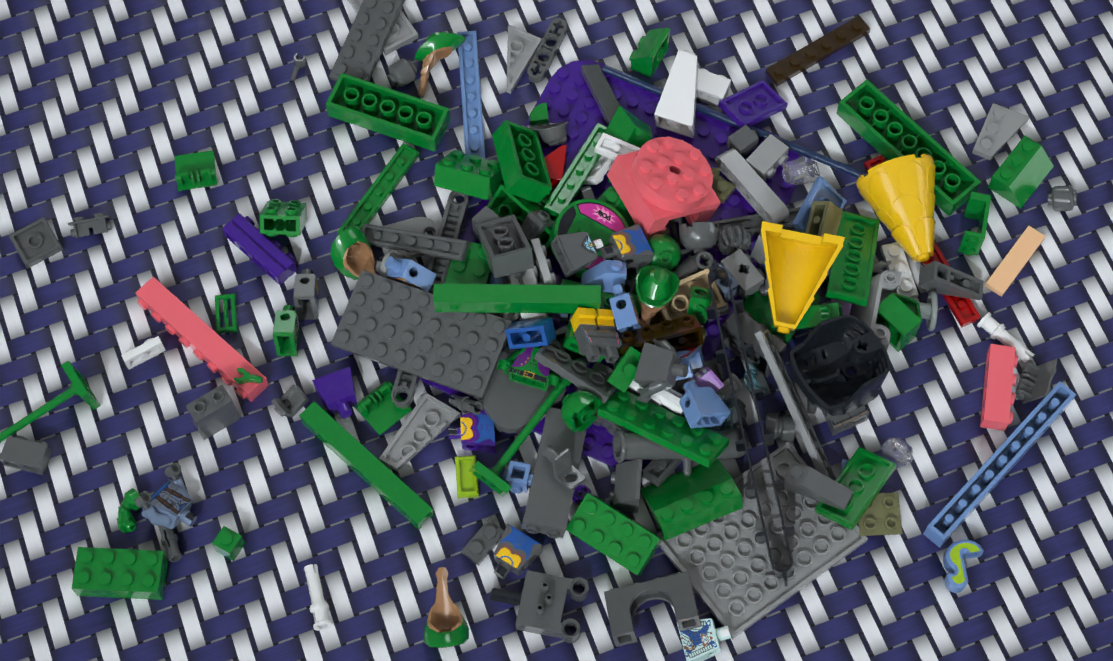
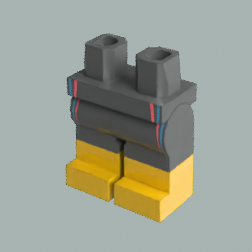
(596, 334)

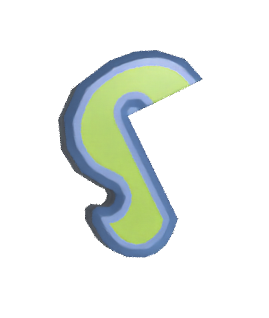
(954, 563)

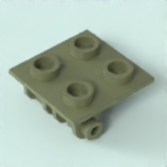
(882, 516)

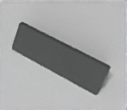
(600, 90)

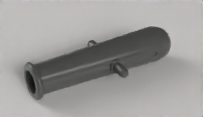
(633, 446)

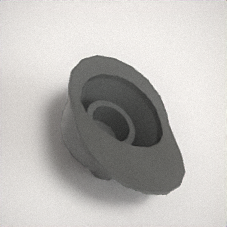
(551, 133)

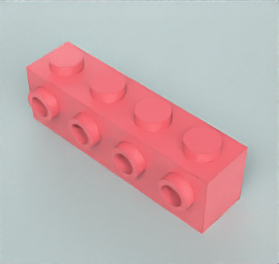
(998, 387)

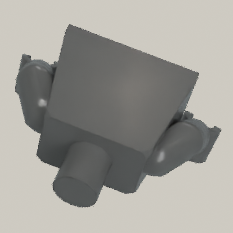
(658, 369)

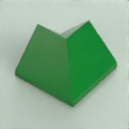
(628, 128)

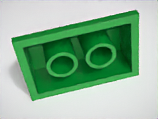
(1021, 172)

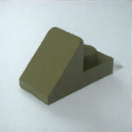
(721, 186)

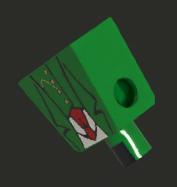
(286, 325)

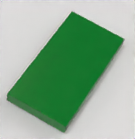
(863, 475)

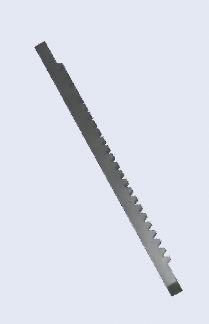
(450, 227)

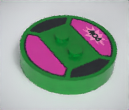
(592, 217)

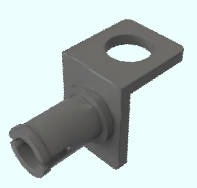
(563, 466)

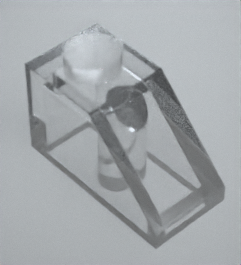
(800, 171)

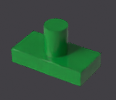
(625, 370)

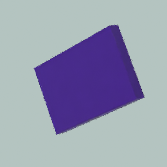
(753, 104)

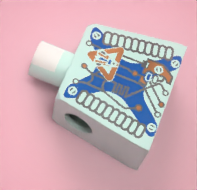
(703, 641)

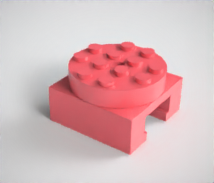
(664, 183)

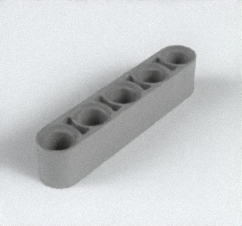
(752, 186)

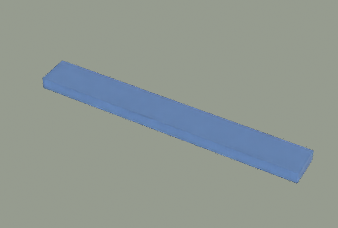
(471, 95)

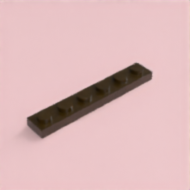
(817, 50)

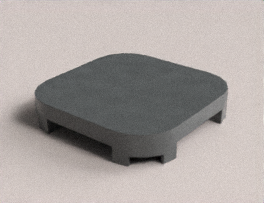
(512, 403)

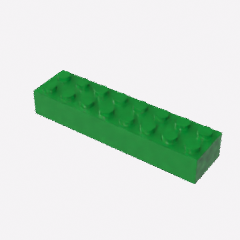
(898, 135)

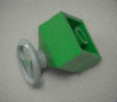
(904, 317)

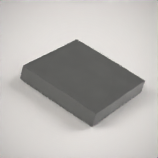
(35, 242)

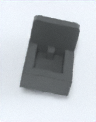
(535, 224)
(290, 402)

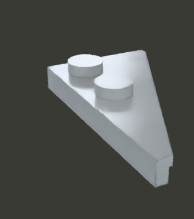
(520, 52)

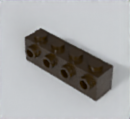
(679, 332)

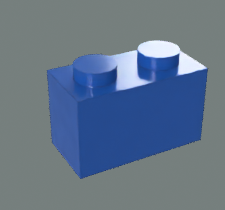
(530, 333)

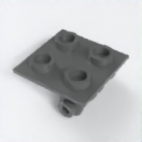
(1035, 380)

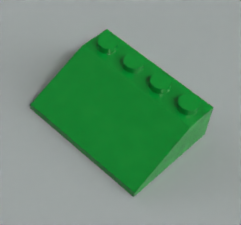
(692, 500)

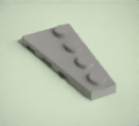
(420, 428)

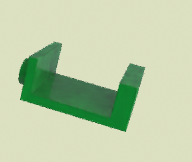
(976, 208)

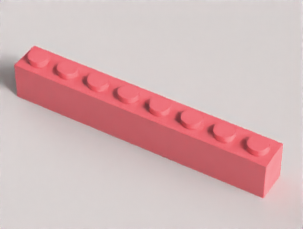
(199, 337)

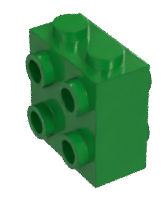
(283, 218)

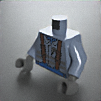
(169, 503)

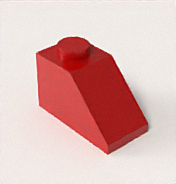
(555, 165)

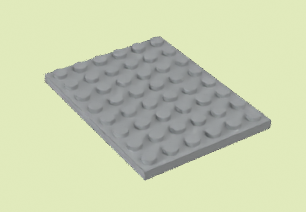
(735, 571)

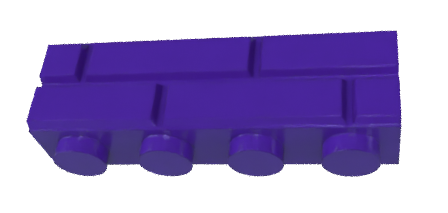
(260, 249)

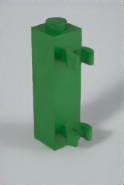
(811, 318)

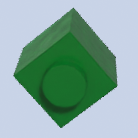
(228, 543)

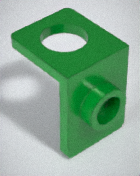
(698, 303)

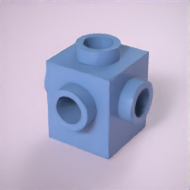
(514, 472)

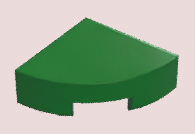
(539, 114)

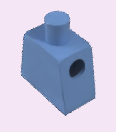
(703, 406)

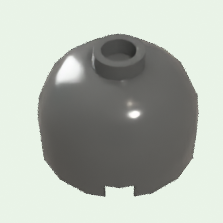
(699, 236)

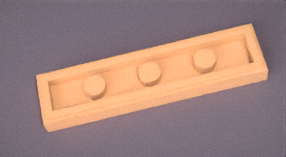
(1015, 261)

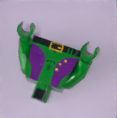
(527, 370)

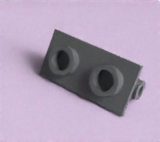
(82, 225)

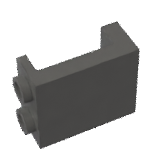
(213, 412)

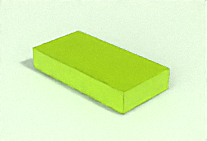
(466, 482)

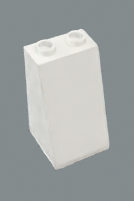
(678, 99)

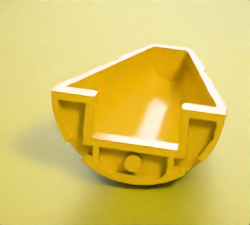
(904, 201)
(795, 270)

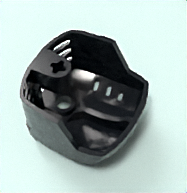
(826, 380)

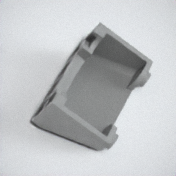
(880, 288)

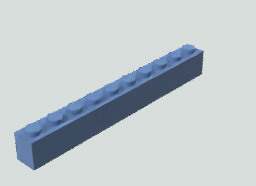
(999, 464)

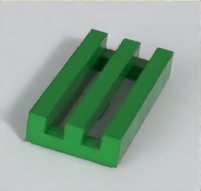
(226, 329)

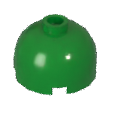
(665, 251)
(579, 410)

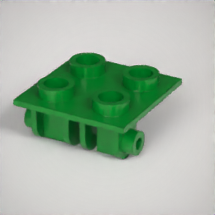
(195, 170)
(379, 409)

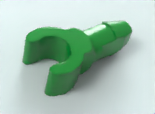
(247, 377)

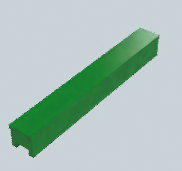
(515, 298)
(366, 465)

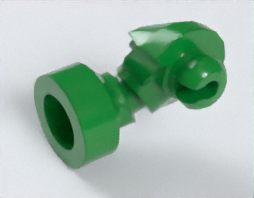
(125, 520)

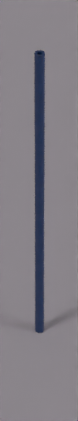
(726, 119)

